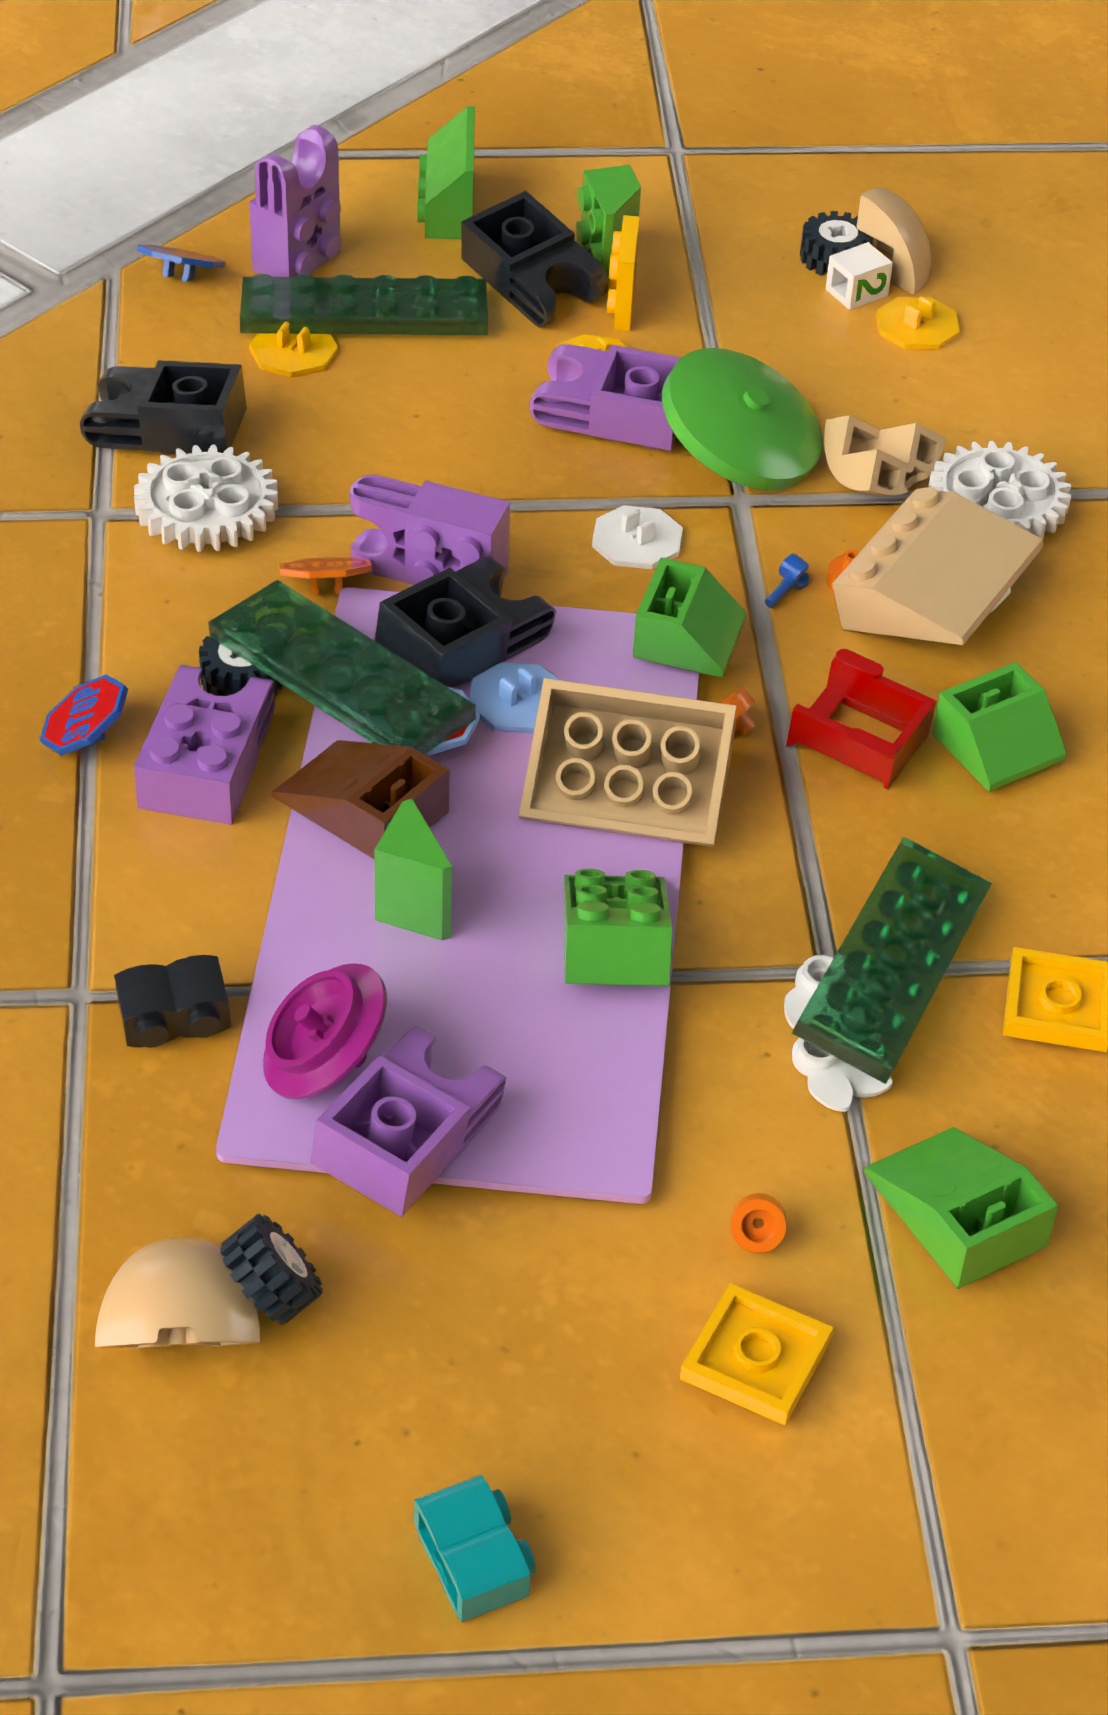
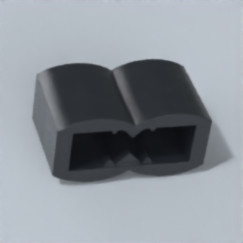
(172, 1001)

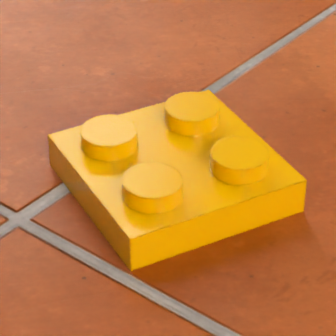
(623, 273)
(1057, 999)
(756, 1353)

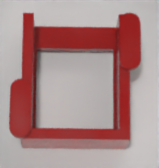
(861, 686)

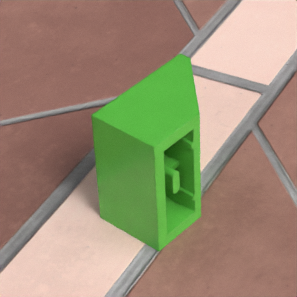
(603, 202)
(687, 620)
(999, 726)

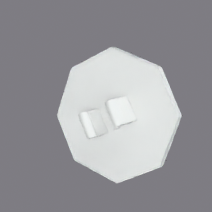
(637, 537)

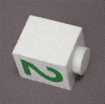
(859, 275)

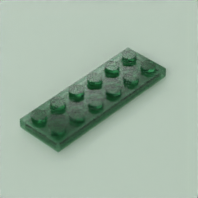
(364, 305)
(341, 670)
(892, 960)

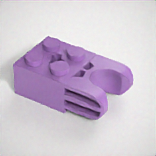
(297, 207)
(606, 394)
(426, 528)
(203, 748)
(403, 1123)

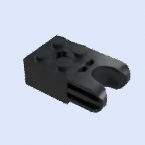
(530, 257)
(167, 407)
(460, 624)

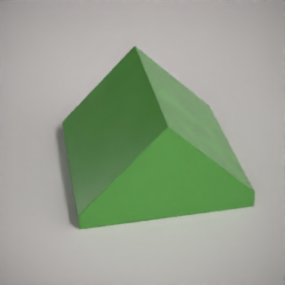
(413, 876)

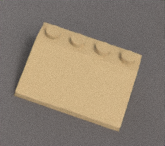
(933, 569)
(628, 762)

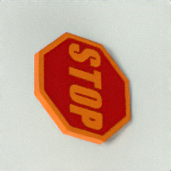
(325, 568)

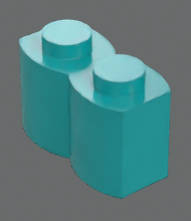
(473, 1547)

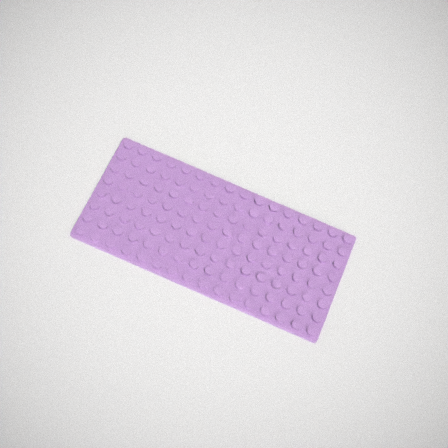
(494, 994)

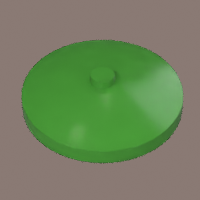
(742, 419)

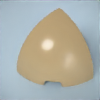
(899, 233)
(877, 459)
(176, 1296)

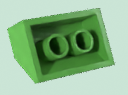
(447, 178)

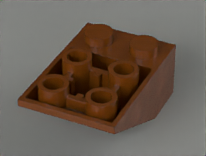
(359, 787)

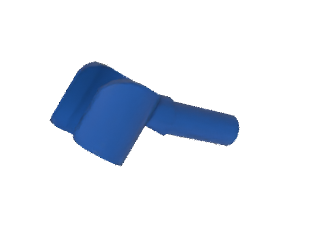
(794, 575)

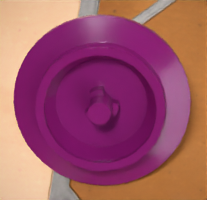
(323, 1030)

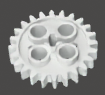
(1007, 484)
(206, 497)

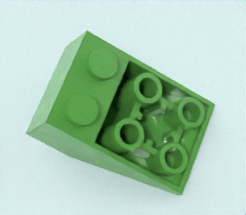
(616, 929)
(966, 1204)

